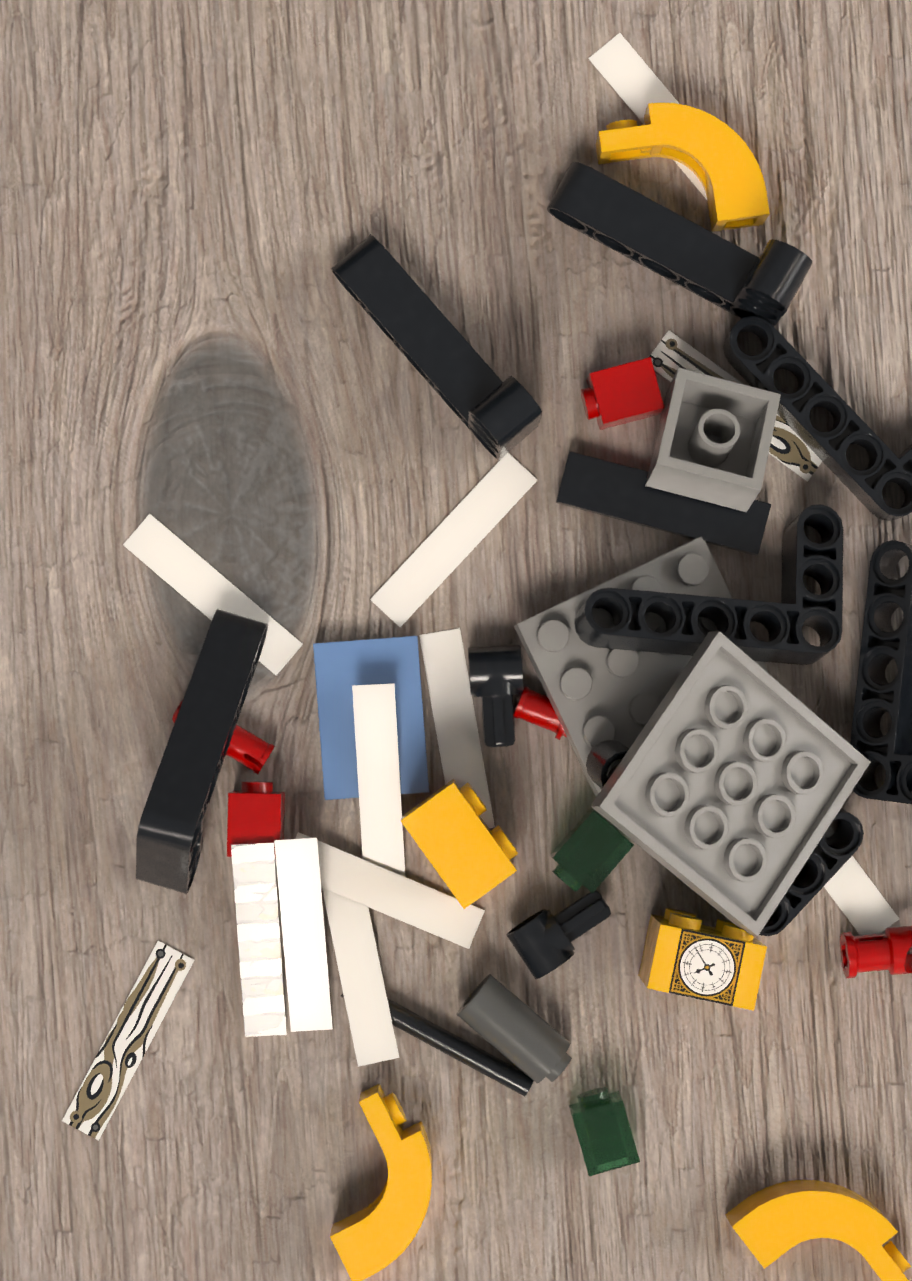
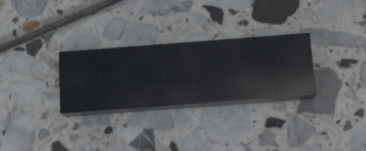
(622, 495)

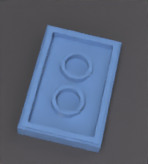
(367, 663)

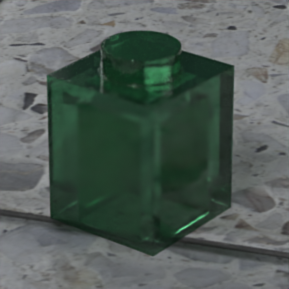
(589, 852)
(603, 1131)

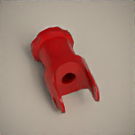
(877, 952)

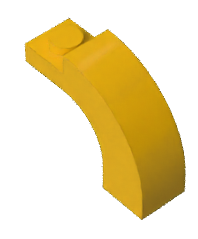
(705, 146)
(810, 1209)
(389, 1224)

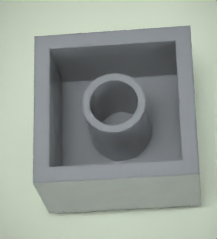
(713, 440)

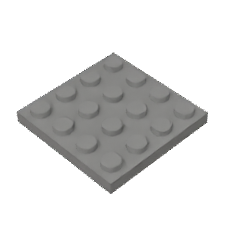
(616, 691)
(731, 783)

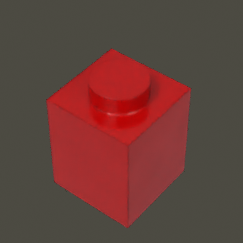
(622, 394)
(255, 815)

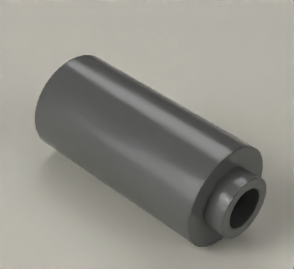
(515, 1030)

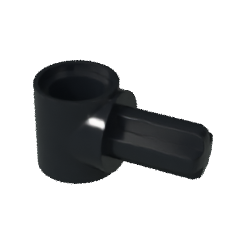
(496, 677)
(546, 938)

